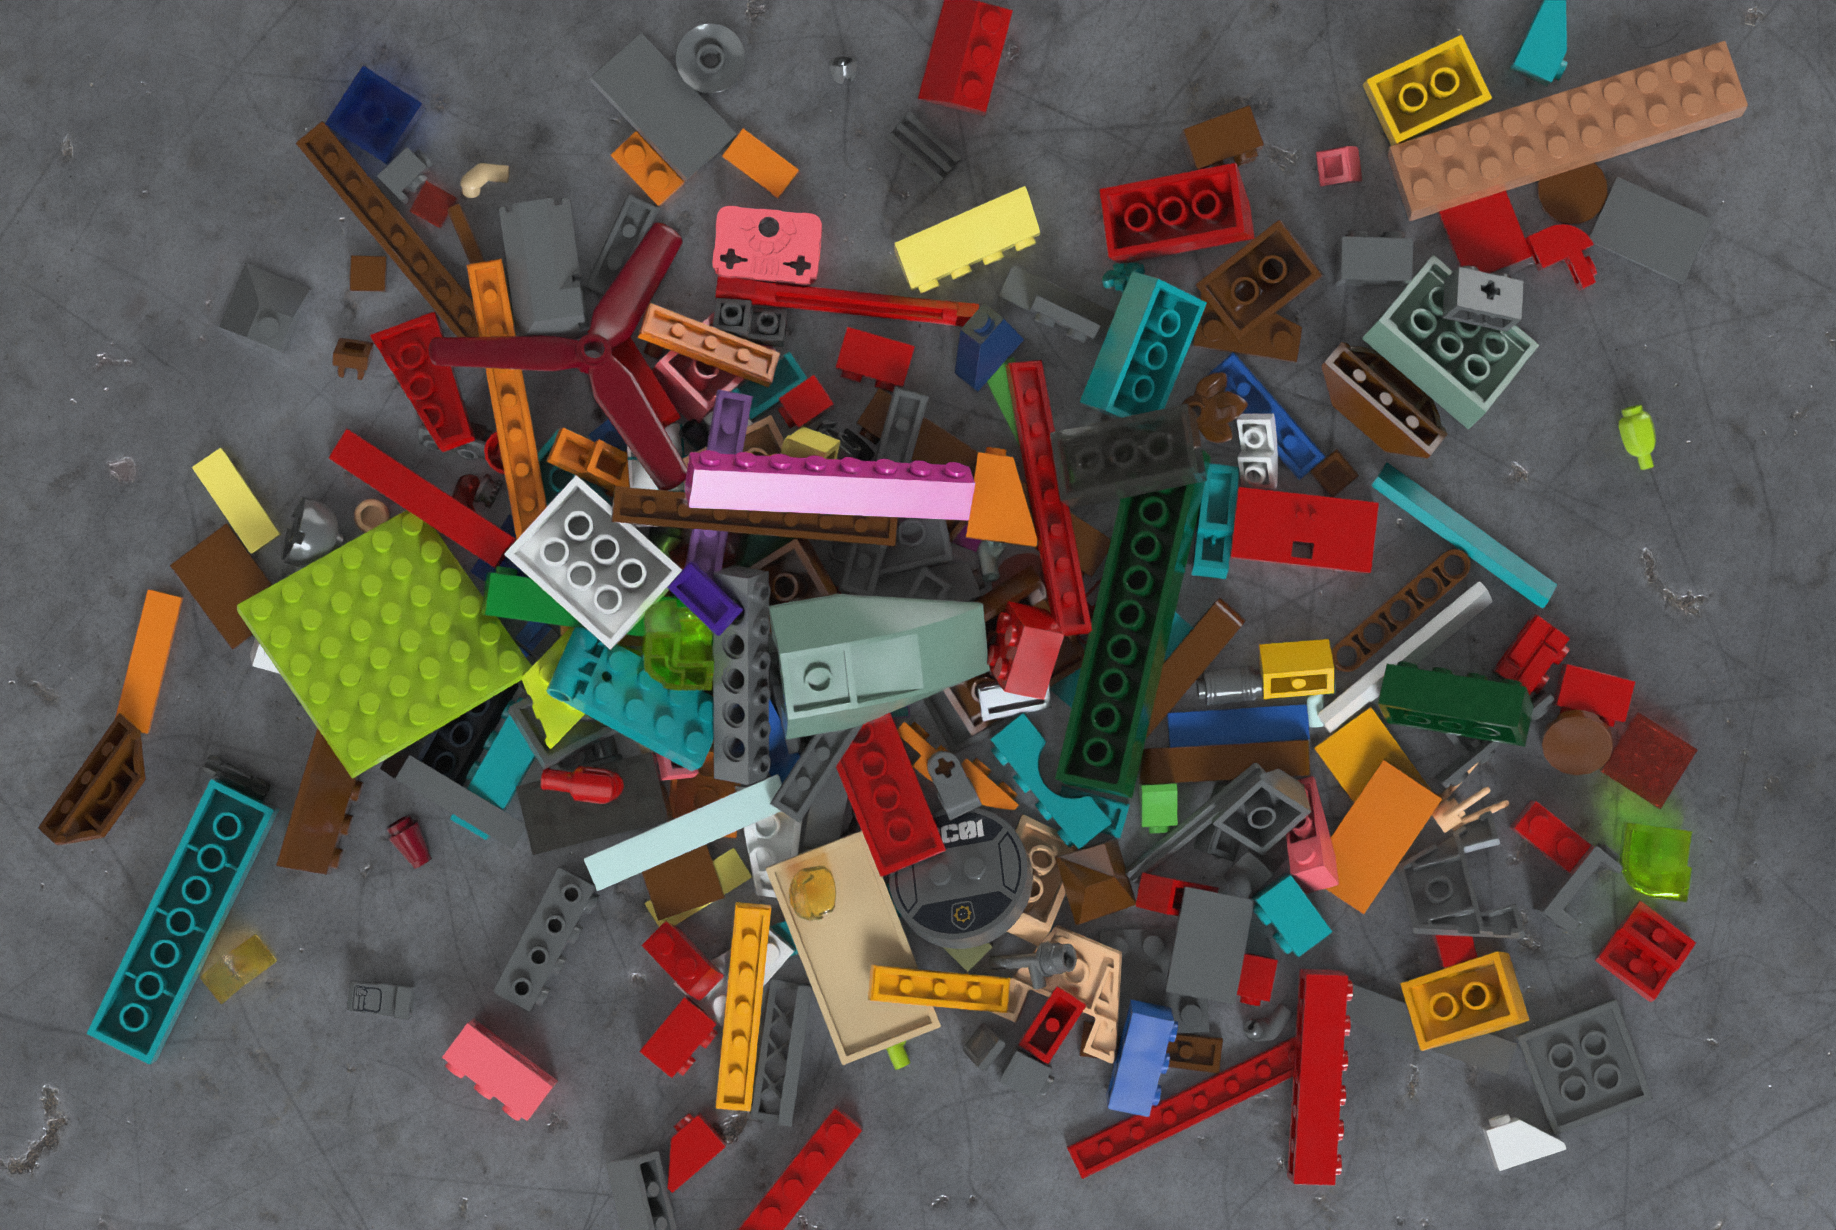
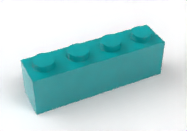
(501, 769)

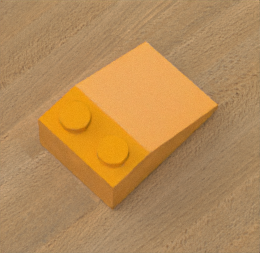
(1465, 1001)

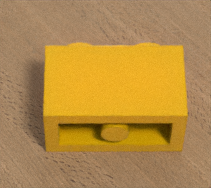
(1296, 668)

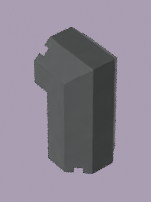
(544, 268)

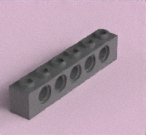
(742, 680)

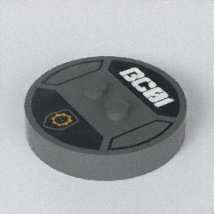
(971, 888)

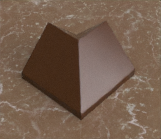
(1095, 881)

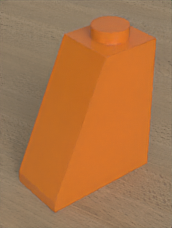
(999, 503)

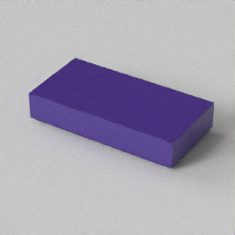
(705, 598)

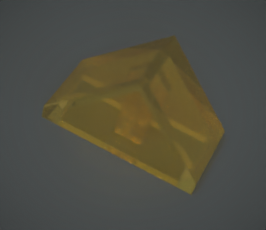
(238, 969)

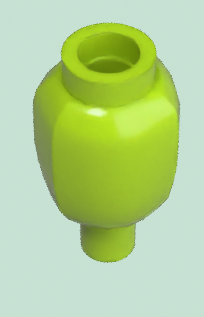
(1638, 434)

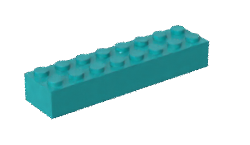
(183, 921)

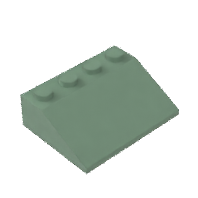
(1448, 359)

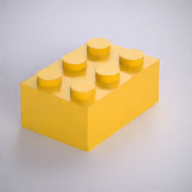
(1427, 91)

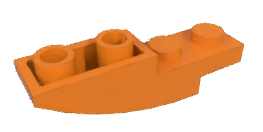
(590, 460)
(987, 791)

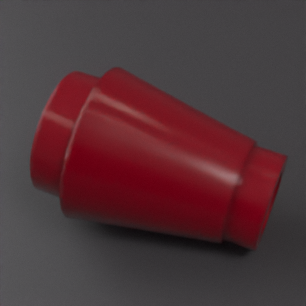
(409, 840)

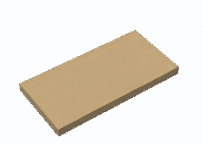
(846, 943)

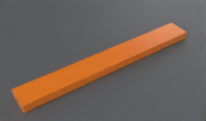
(508, 398)

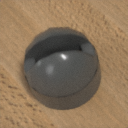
(842, 68)

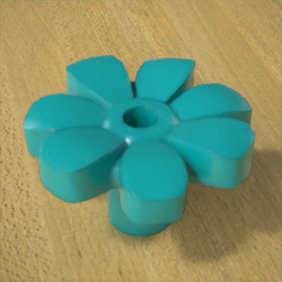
(1121, 274)

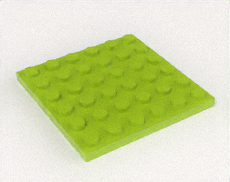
(384, 641)

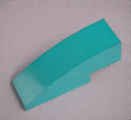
(1215, 522)

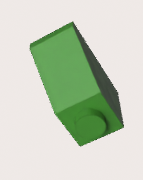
(1158, 806)

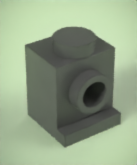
(406, 173)

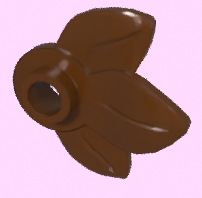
(1216, 406)

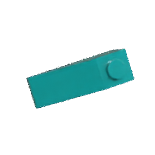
(1544, 44)

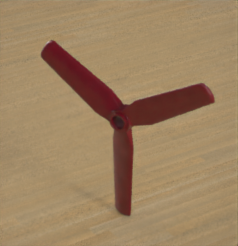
(610, 381)

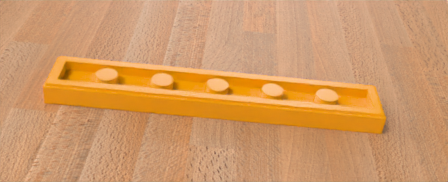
(743, 1006)

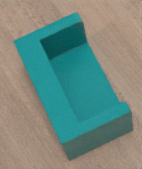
(786, 377)

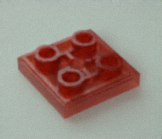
(1648, 760)

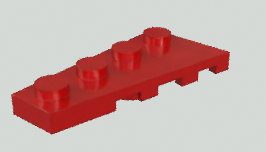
(429, 387)

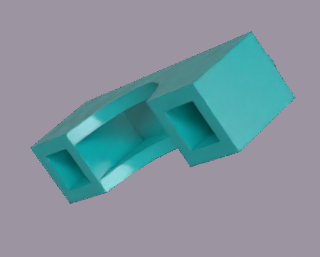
(1021, 746)

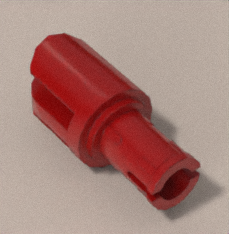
(584, 783)

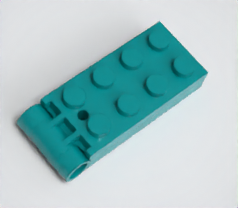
(631, 702)

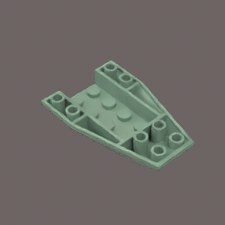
(870, 655)

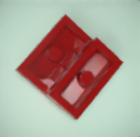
(1645, 951)

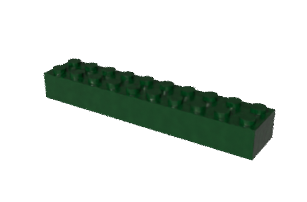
(1129, 639)

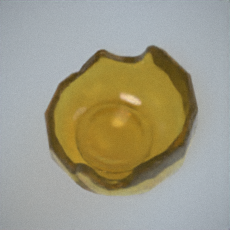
(812, 893)

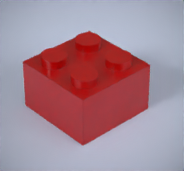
(1025, 650)

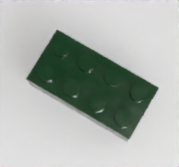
(1456, 703)

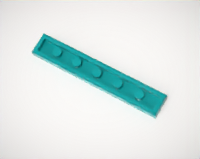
(1464, 535)

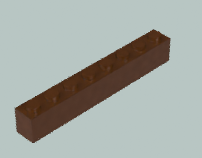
(940, 447)

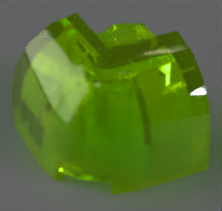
(677, 647)
(1656, 860)

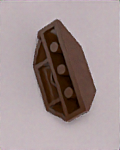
(1382, 402)
(99, 787)

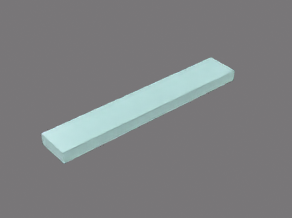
(683, 834)

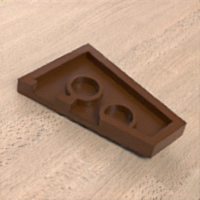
(1272, 339)

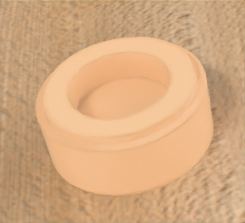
(370, 514)

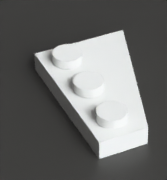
(769, 843)
(714, 1002)

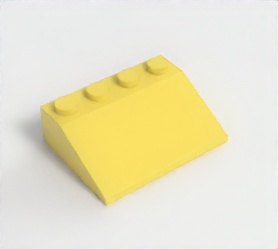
(968, 240)

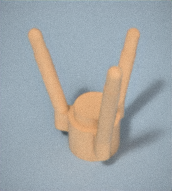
(1449, 813)

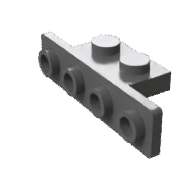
(1057, 306)
(1479, 750)

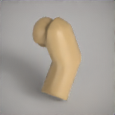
(481, 174)

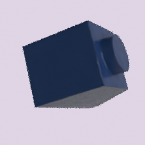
(984, 346)

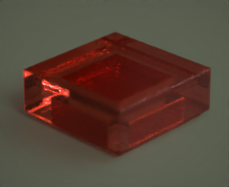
(433, 204)

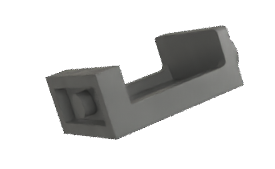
(1568, 884)

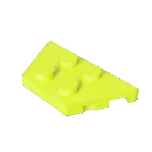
(555, 715)

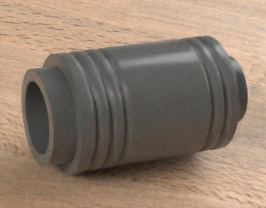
(1229, 685)

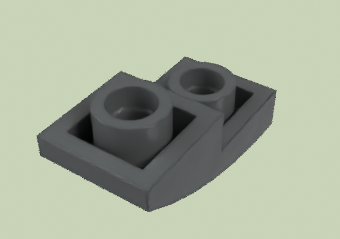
(751, 323)

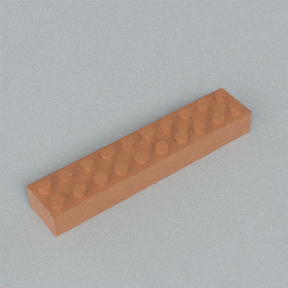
(1567, 130)

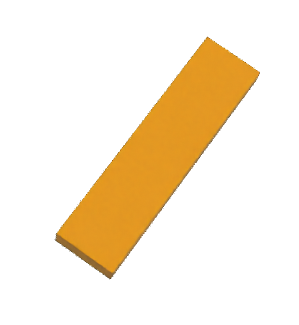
(938, 989)

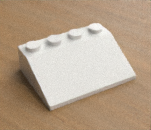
(591, 565)

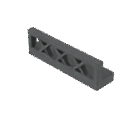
(795, 1052)

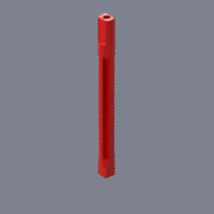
(846, 301)

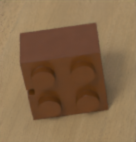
(1223, 140)

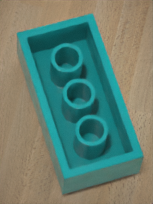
(1143, 348)

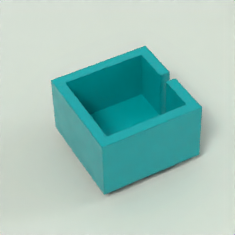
(1291, 915)

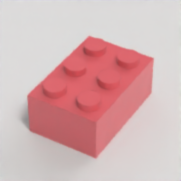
(498, 1070)

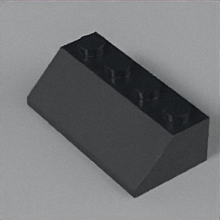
(456, 744)

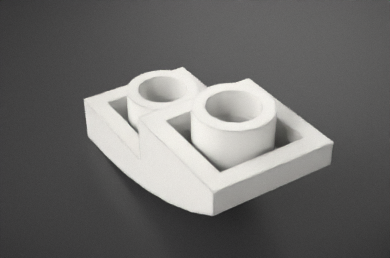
(1258, 451)

